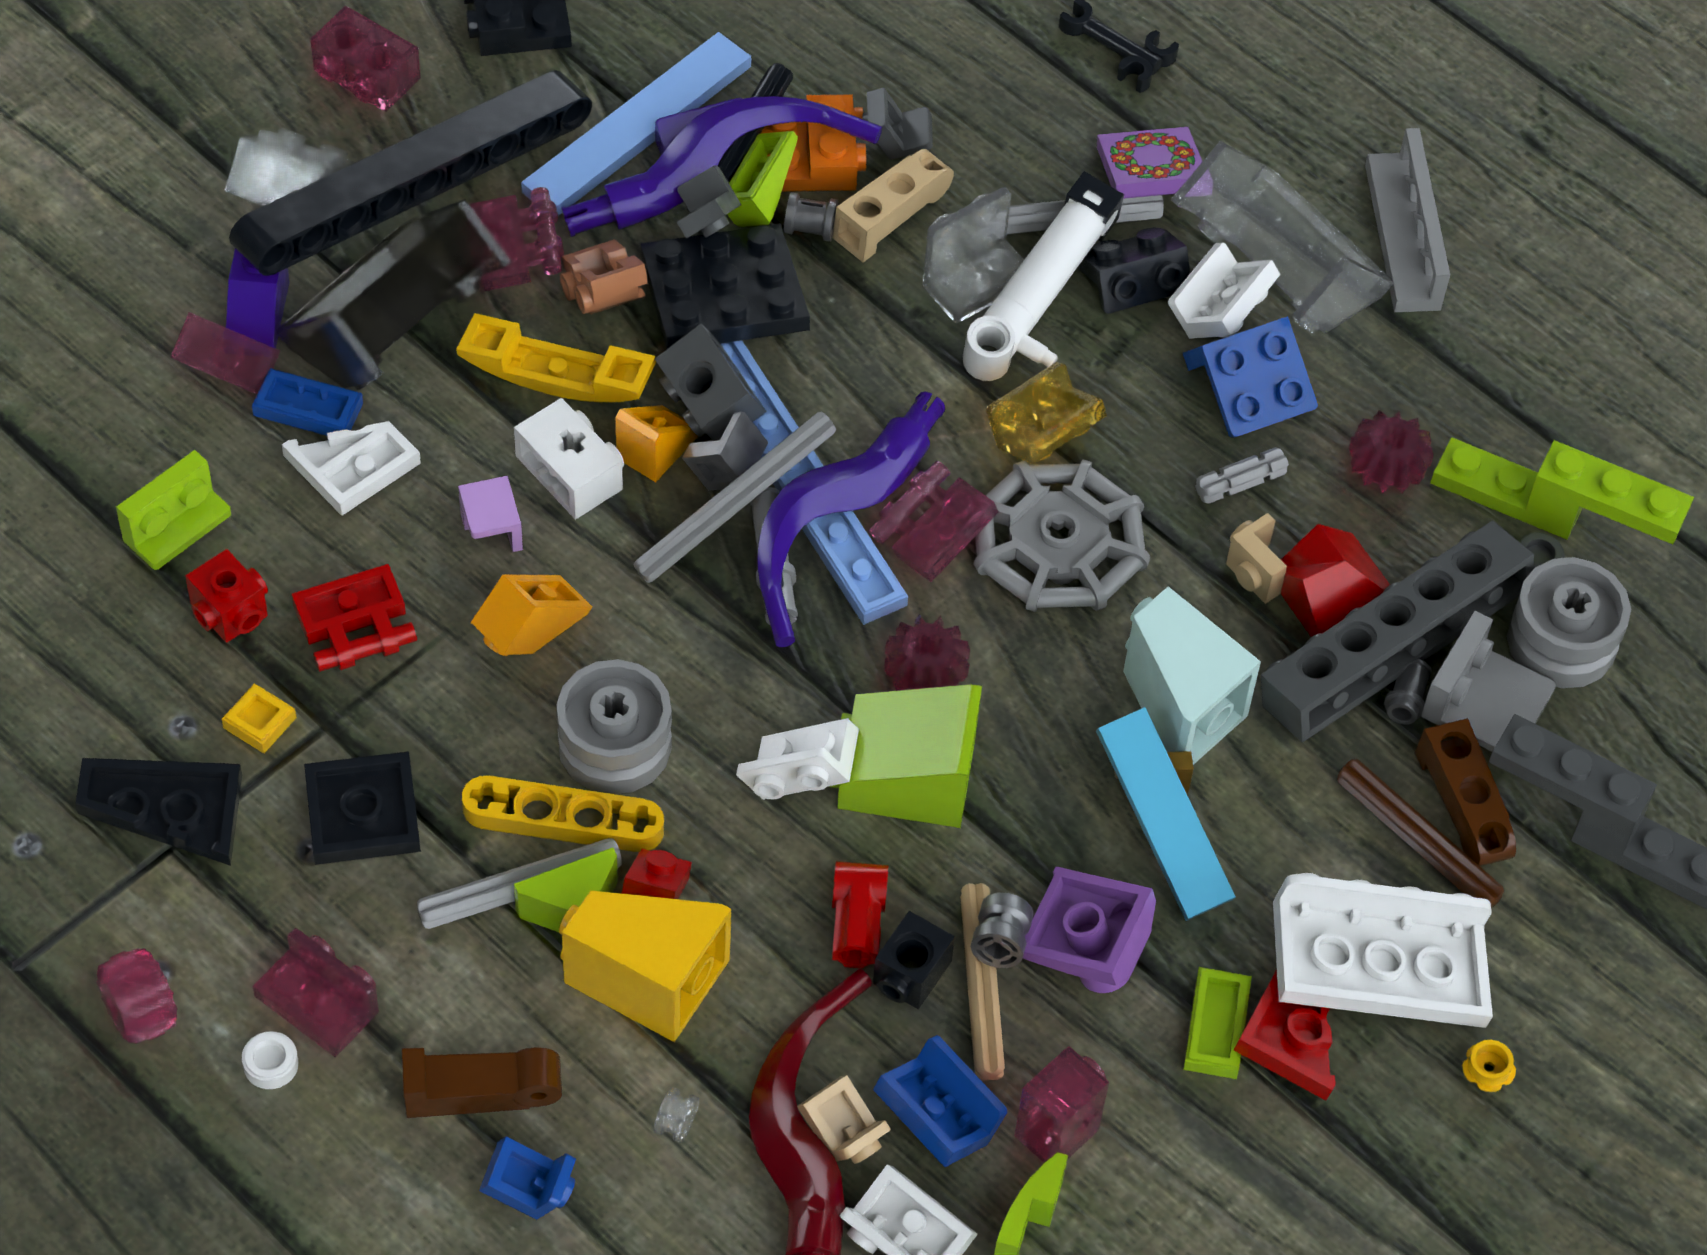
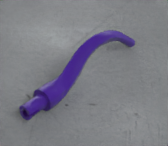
(696, 150)
(836, 489)

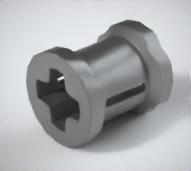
(810, 216)

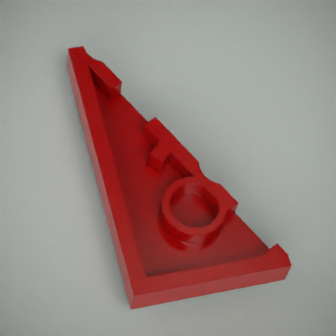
(1290, 1041)

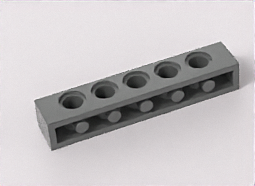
(1394, 630)

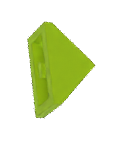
(550, 894)

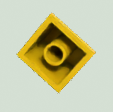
(646, 955)

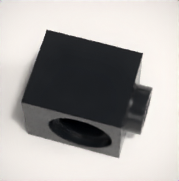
(916, 941)

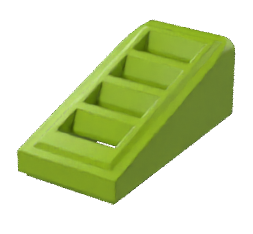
(762, 178)

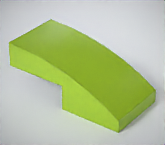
(1033, 1204)

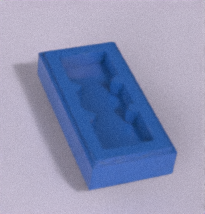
(306, 403)

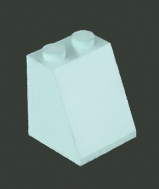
(1187, 674)

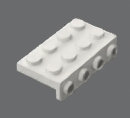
(1382, 950)

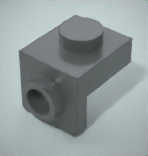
(901, 132)
(708, 200)

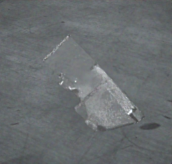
(1274, 222)

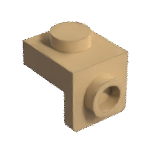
(1253, 561)
(843, 1121)

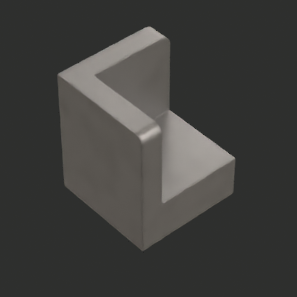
(726, 459)

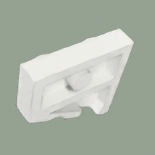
(353, 463)

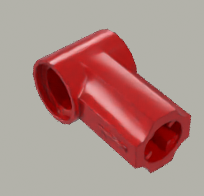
(858, 902)

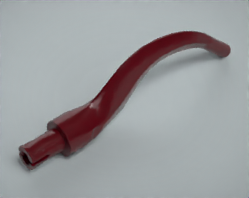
(785, 1143)

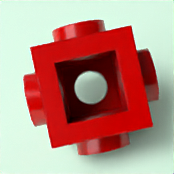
(227, 596)

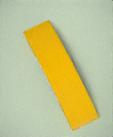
(553, 368)

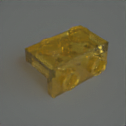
(1043, 415)

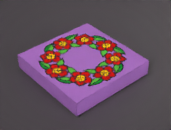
(1148, 160)

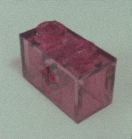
(1062, 1106)

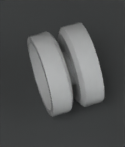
(1569, 621)
(614, 726)

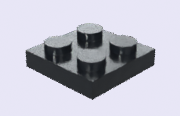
(362, 808)

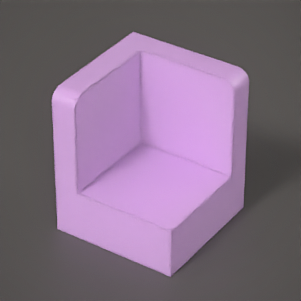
(491, 510)

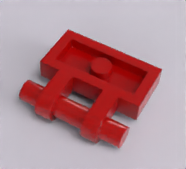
(349, 605)

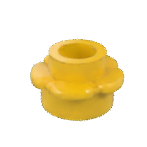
(1494, 1054)

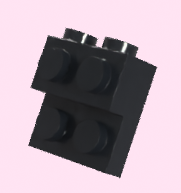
(518, 25)

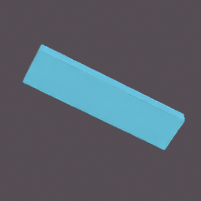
(1165, 814)

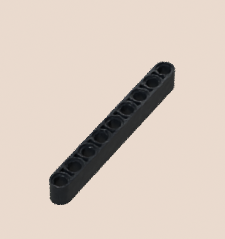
(409, 173)

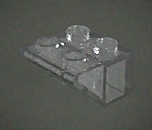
(279, 164)

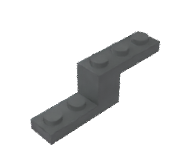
(1611, 805)

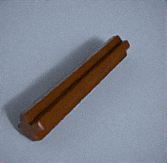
(1418, 832)

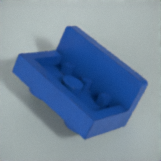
(942, 1102)

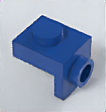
(528, 1179)

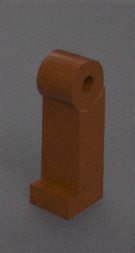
(1468, 791)
(479, 1081)

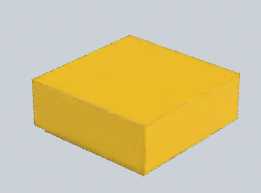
(259, 718)

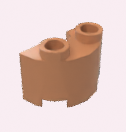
(602, 277)

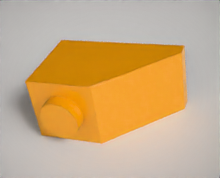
(528, 612)

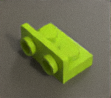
(172, 511)

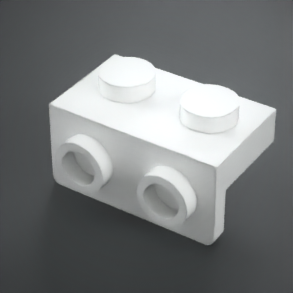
(1221, 293)
(905, 1220)

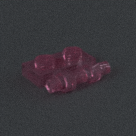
(507, 226)
(943, 529)

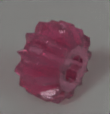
(1391, 451)
(926, 656)
(137, 995)

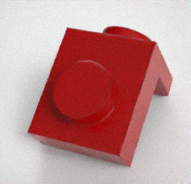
(657, 875)

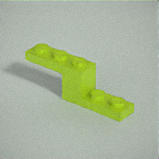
(1562, 489)

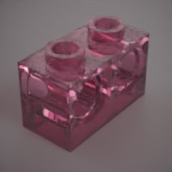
(365, 58)

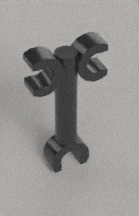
(1136, 59)

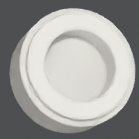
(270, 1060)

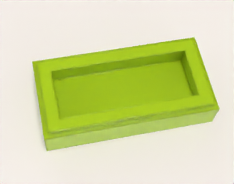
(1217, 1022)

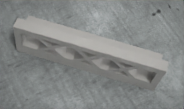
(1409, 226)

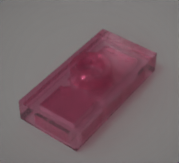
(224, 353)

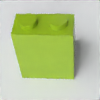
(913, 753)

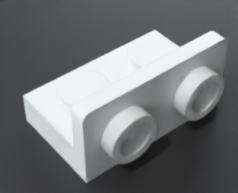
(802, 760)

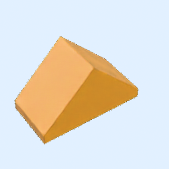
(651, 438)

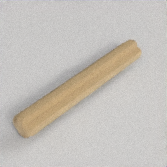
(982, 993)

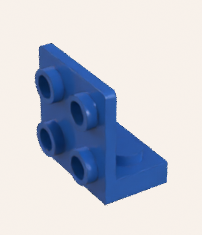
(1256, 376)

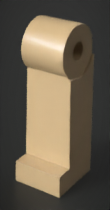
(889, 202)

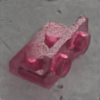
(319, 992)

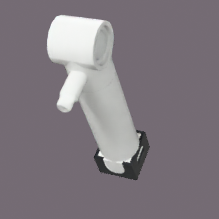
(1086, 217)

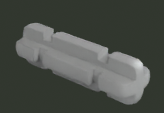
(1241, 475)

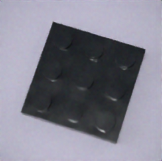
(730, 282)

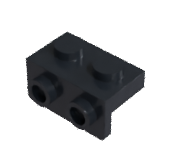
(1136, 268)

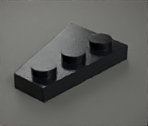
(165, 801)

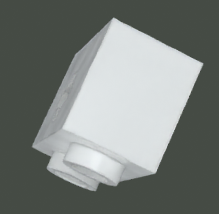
(569, 457)

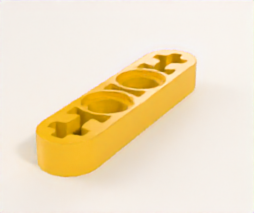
(565, 805)

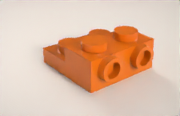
(823, 155)

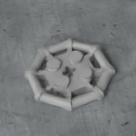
(1065, 558)

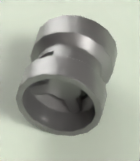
(1002, 930)

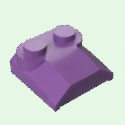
(1091, 928)

